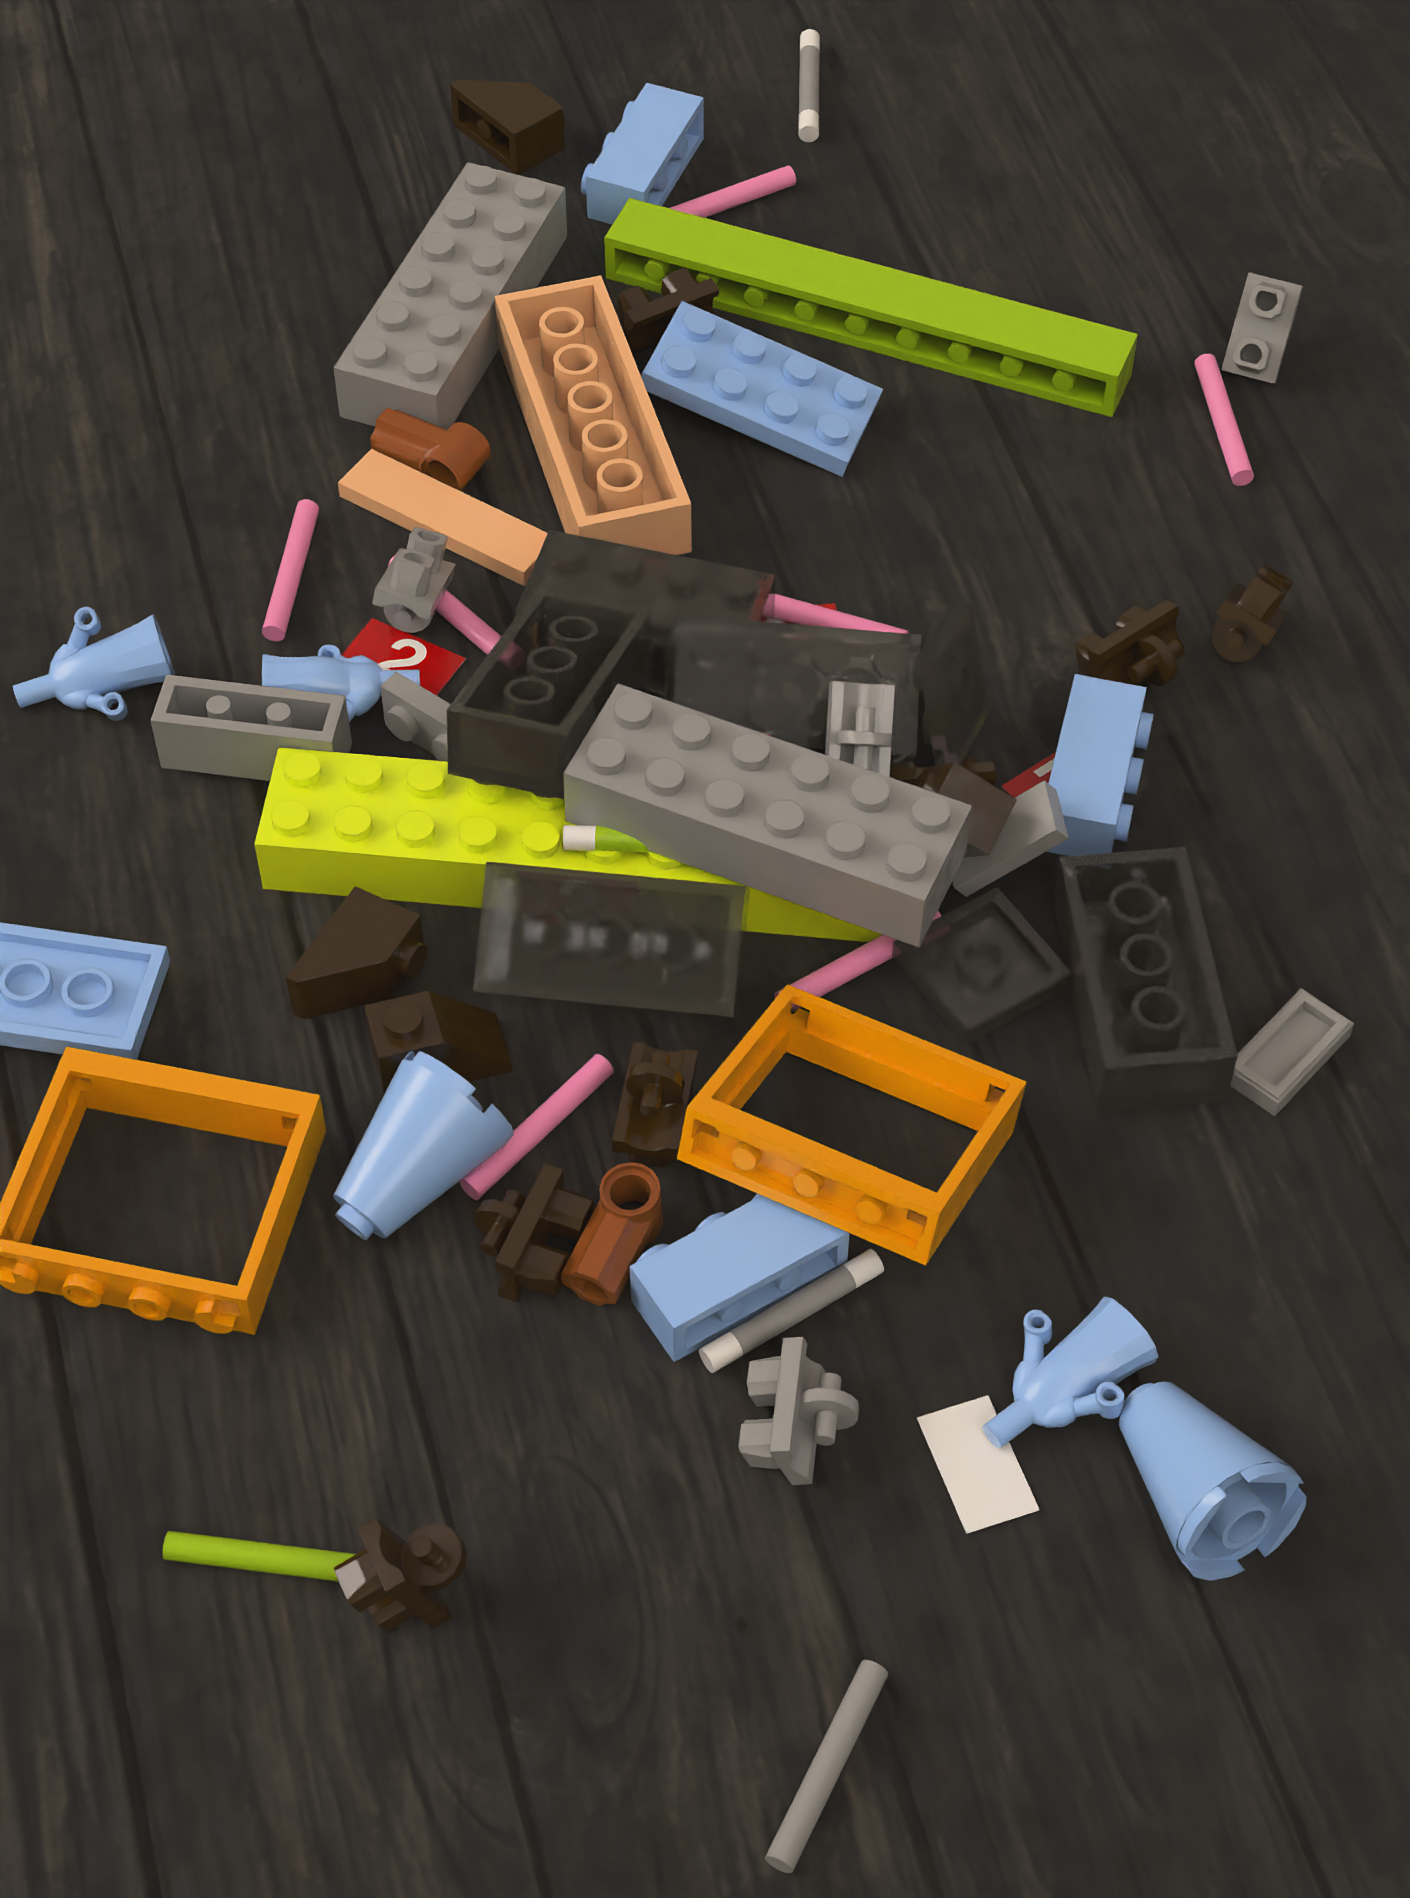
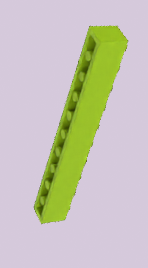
(877, 307)

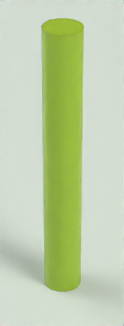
(252, 1555)

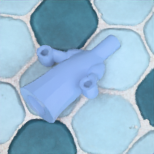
(115, 664)
(332, 673)
(1076, 1374)

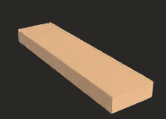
(423, 502)

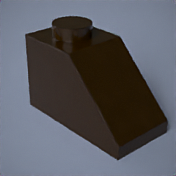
(509, 121)
(357, 957)
(442, 1027)

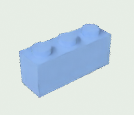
(644, 152)
(1097, 763)
(731, 1271)

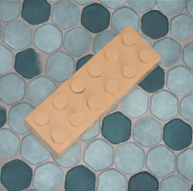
(592, 417)

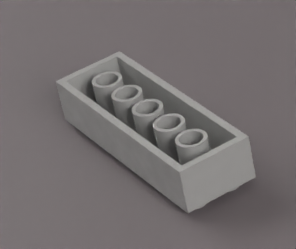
(438, 314)
(768, 813)

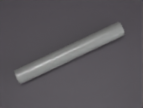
(826, 1766)

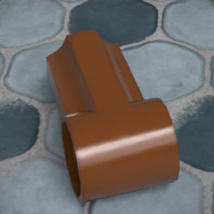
(443, 454)
(615, 1235)

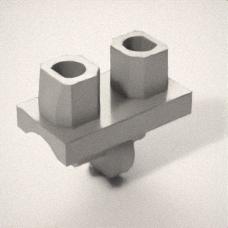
(1262, 328)
(415, 581)
(860, 724)
(805, 1412)

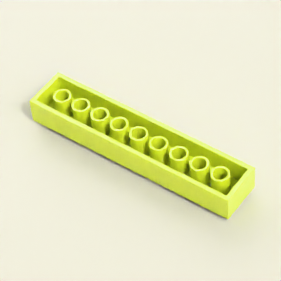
(427, 837)

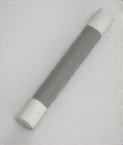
(809, 85)
(791, 1310)

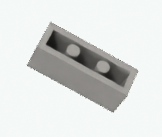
(240, 726)

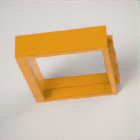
(170, 1097)
(828, 1182)

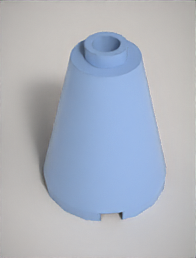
(416, 1147)
(1208, 1481)

